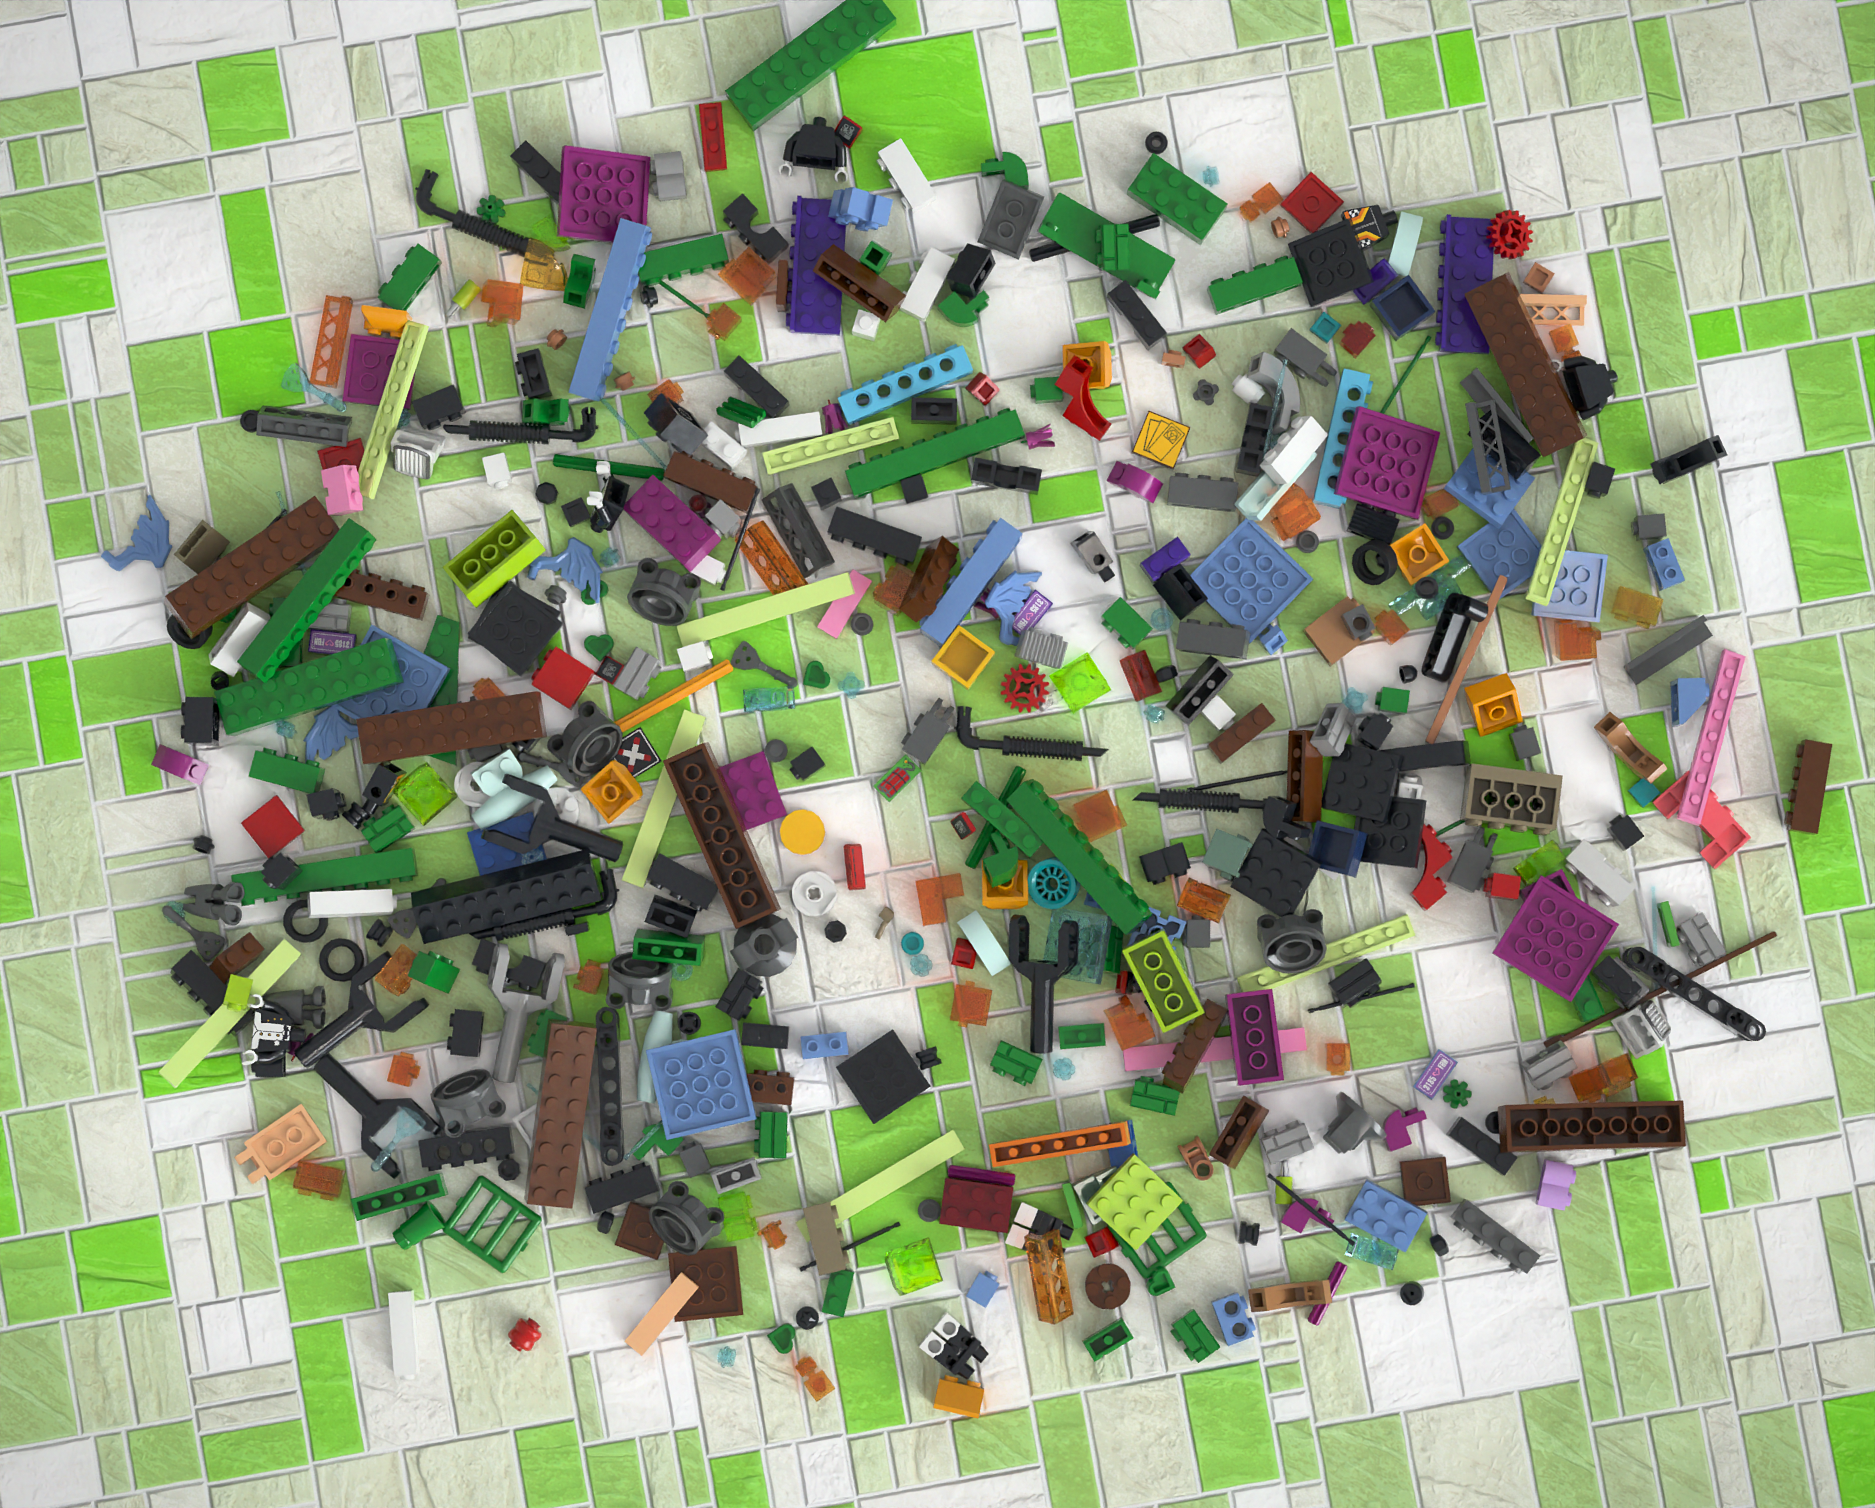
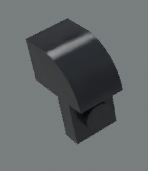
(1278, 819)

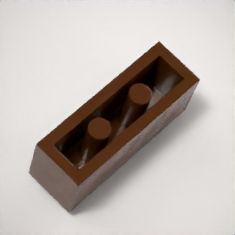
(1241, 733)
(1239, 1132)

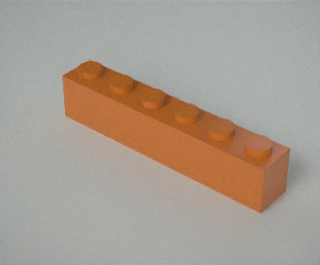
(1059, 1143)

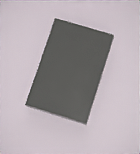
(1010, 219)

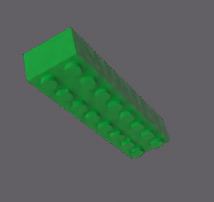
(809, 59)
(309, 687)

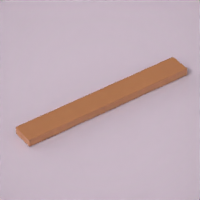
(1465, 661)

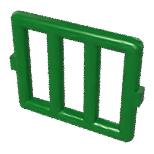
(1182, 1247)
(485, 1253)

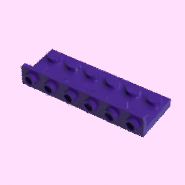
(1464, 267)
(813, 300)

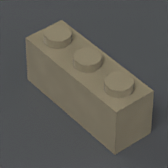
(826, 1238)

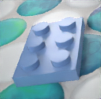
(1386, 1215)

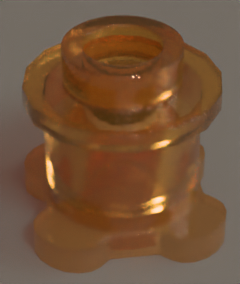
(773, 1235)

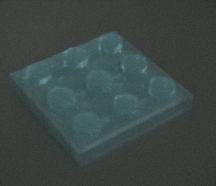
(1092, 947)

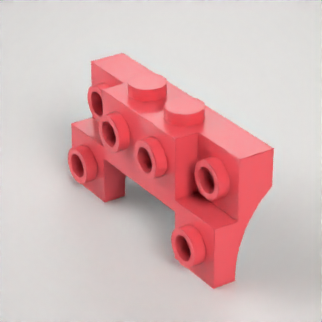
(1716, 822)

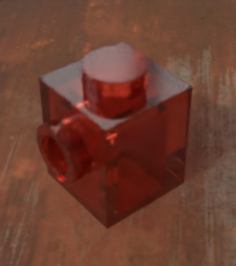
(1357, 338)

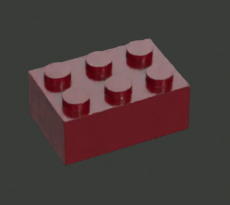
(976, 1205)

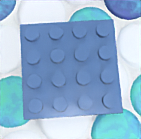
(1250, 578)
(421, 682)
(701, 1084)

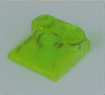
(1080, 683)
(424, 793)
(913, 1267)

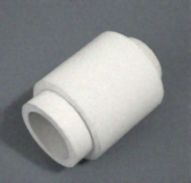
(1247, 389)

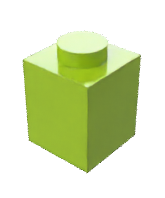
(237, 993)

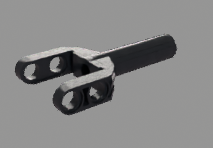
(549, 826)
(1042, 975)
(360, 1014)
(375, 1112)

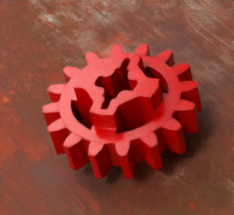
(1509, 234)
(1030, 697)

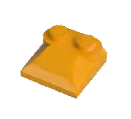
(384, 320)
(1096, 355)
(1418, 554)
(612, 790)
(1007, 895)

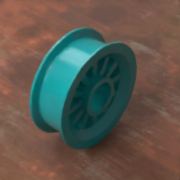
(1035, 889)

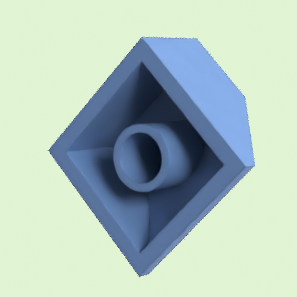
(1686, 698)

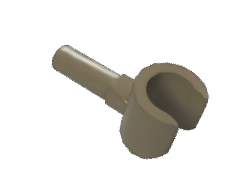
(887, 915)

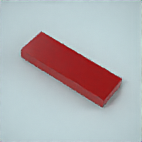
(713, 136)

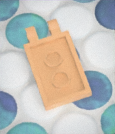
(281, 1144)

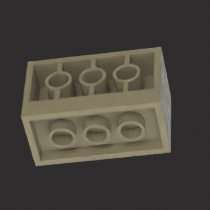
(1516, 784)

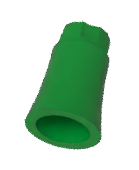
(419, 1226)

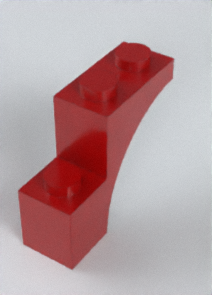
(1081, 409)
(1437, 854)

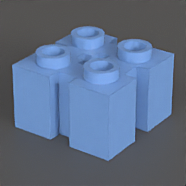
(860, 209)
(1172, 927)

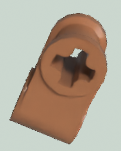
(1196, 1157)

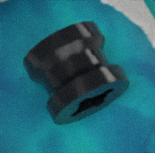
(356, 815)
(379, 933)
(685, 1023)
(928, 1058)
(1248, 1233)

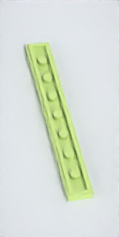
(391, 407)
(1561, 521)
(766, 609)
(661, 804)
(1336, 953)
(224, 1019)
(892, 1178)

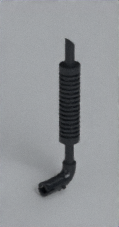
(468, 223)
(526, 432)
(1023, 746)
(1200, 800)
(556, 918)

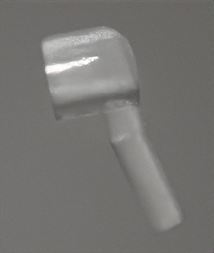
(1048, 703)

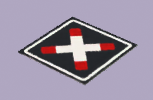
(637, 753)

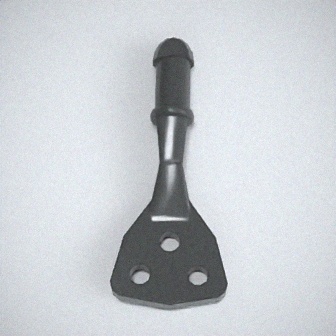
(756, 663)
(562, 768)
(408, 913)
(199, 936)

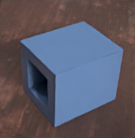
(983, 1288)

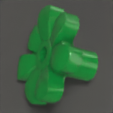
(495, 210)
(1451, 1094)

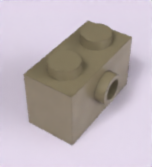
(201, 547)

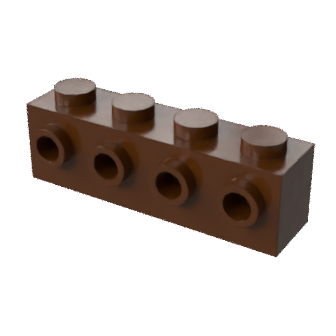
(859, 283)
(710, 481)
(929, 579)
(384, 595)
(1304, 776)
(1808, 787)
(1194, 1047)
(770, 1088)

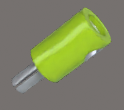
(463, 297)
(1281, 1196)

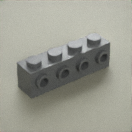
(1491, 1233)

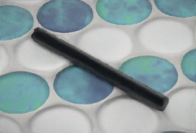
(1055, 249)

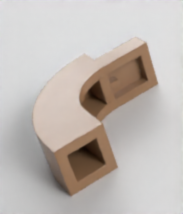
(1628, 749)
(1289, 1295)

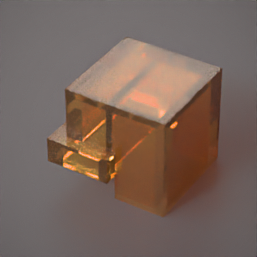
(748, 276)
(504, 301)
(1293, 513)
(1575, 641)
(1098, 816)
(970, 1005)
(1126, 1025)

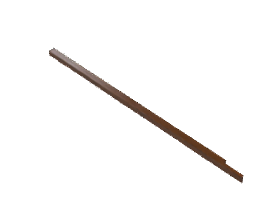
(1660, 990)

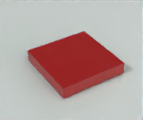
(1312, 203)
(339, 455)
(273, 826)

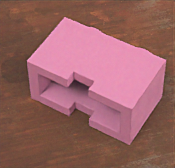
(342, 490)

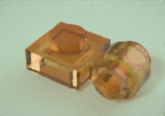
(1265, 199)
(1564, 340)
(818, 1383)

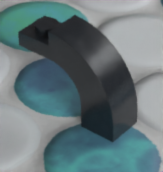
(1688, 460)

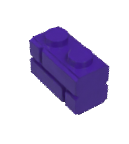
(1165, 559)

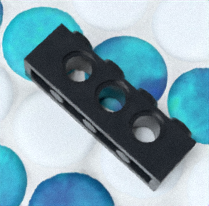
(430, 1148)

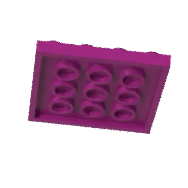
(600, 190)
(1387, 463)
(1555, 938)

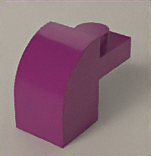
(1135, 481)
(180, 764)
(1396, 1130)
(1297, 1215)

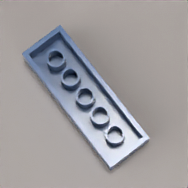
(971, 582)

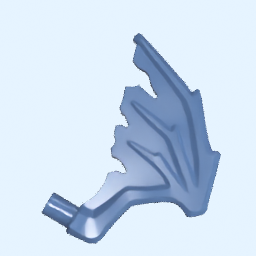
(150, 541)
(576, 565)
(1007, 598)
(328, 734)

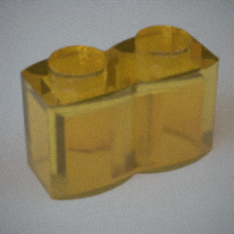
(1636, 607)

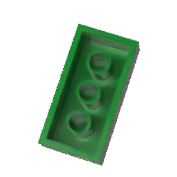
(1177, 199)

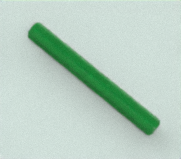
(616, 468)
(984, 837)

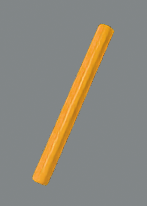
(674, 695)

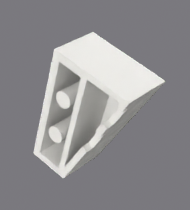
(1598, 874)

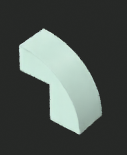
(1405, 243)
(984, 943)

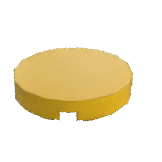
(802, 832)

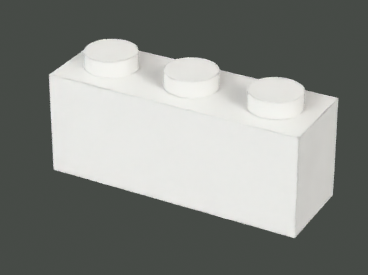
(906, 176)
(926, 284)
(1293, 449)
(238, 638)

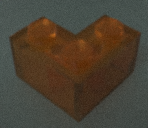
(892, 591)
(931, 894)
(1604, 1078)

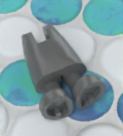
(211, 902)
(295, 1000)

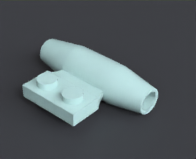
(503, 800)
(657, 1035)

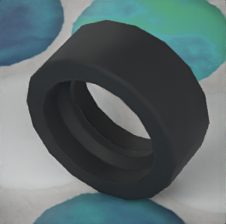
(1386, 553)
(179, 635)
(289, 928)
(324, 955)

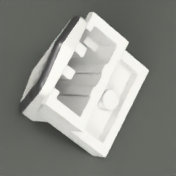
(415, 452)
(1642, 1028)

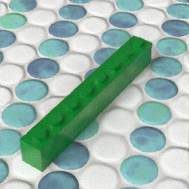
(935, 453)
(307, 600)
(1079, 856)
(334, 875)

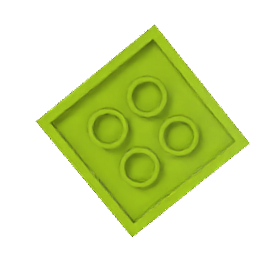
(1134, 1201)

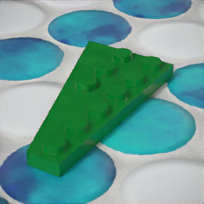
(444, 648)

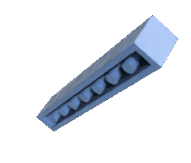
(610, 310)

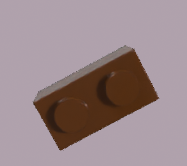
(236, 957)

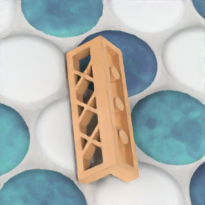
(1555, 301)

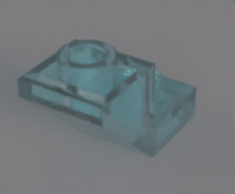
(769, 699)
(1372, 1251)

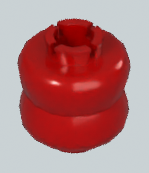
(524, 1334)

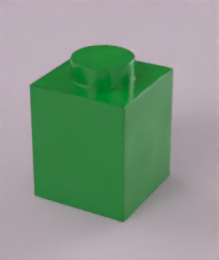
(1046, 391)
(1392, 700)

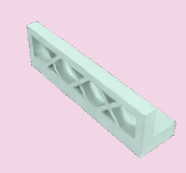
(1264, 494)

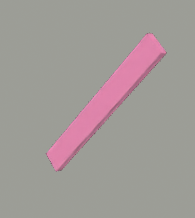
(1711, 737)
(1220, 1049)

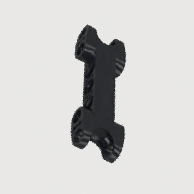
(1743, 1020)
(608, 1122)

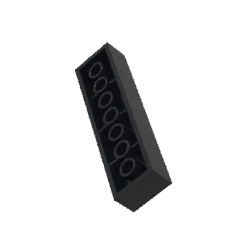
(505, 896)

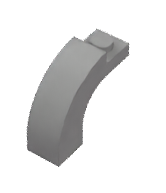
(1266, 371)

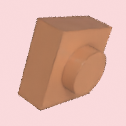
(1538, 278)
(1173, 359)

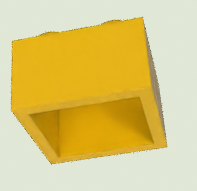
(963, 657)

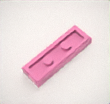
(843, 608)

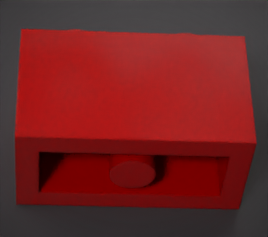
(1502, 886)

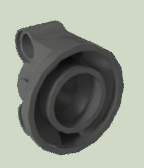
(662, 593)
(587, 741)
(1292, 941)
(778, 959)
(639, 982)
(466, 1100)
(1351, 1126)
(684, 1220)

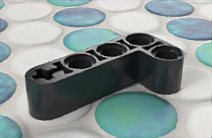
(1450, 634)
(1433, 755)

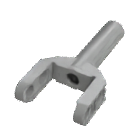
(518, 1007)

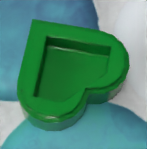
(585, 594)
(599, 646)
(816, 676)
(1160, 1281)
(782, 1338)

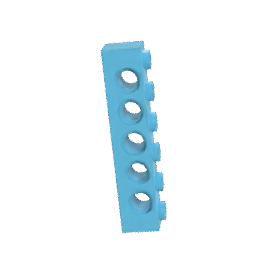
(1349, 381)
(855, 413)

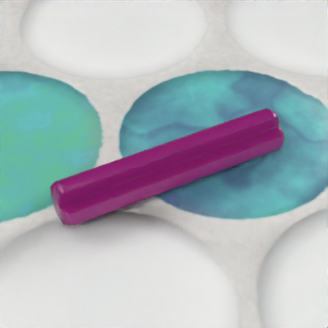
(981, 1175)
(1334, 1279)

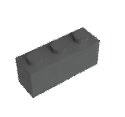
(1202, 492)
(1213, 639)

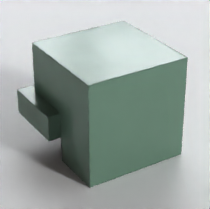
(1226, 853)

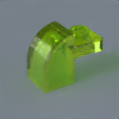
(547, 233)
(1539, 862)

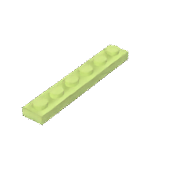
(830, 446)

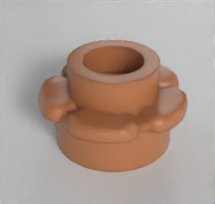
(1280, 227)
(556, 339)
(624, 381)

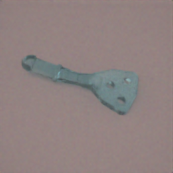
(305, 385)
(401, 1132)

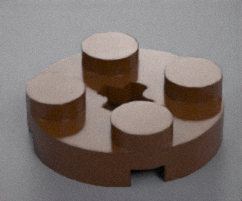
(1120, 1283)

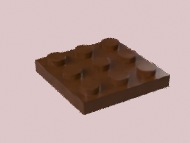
(718, 1282)

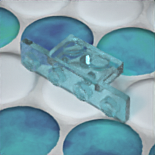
(1446, 586)

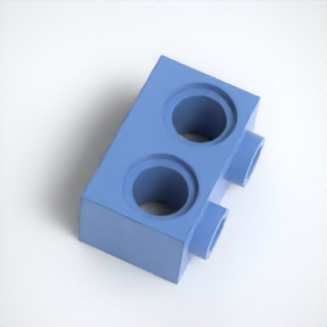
(1664, 564)
(824, 1045)
(1227, 1320)

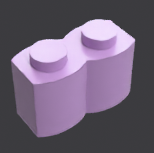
(1555, 1185)

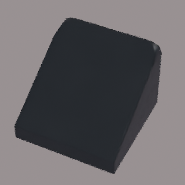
(914, 489)

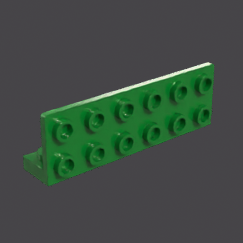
(1075, 229)

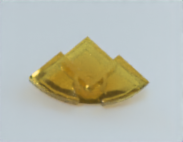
(541, 268)

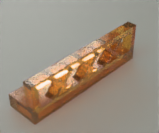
(338, 340)
(776, 559)
(1044, 1278)

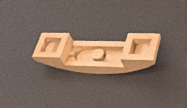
(661, 1313)

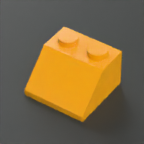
(1493, 704)
(958, 1396)

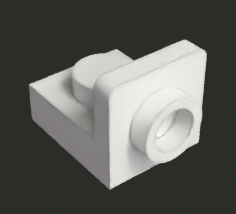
(1409, 786)

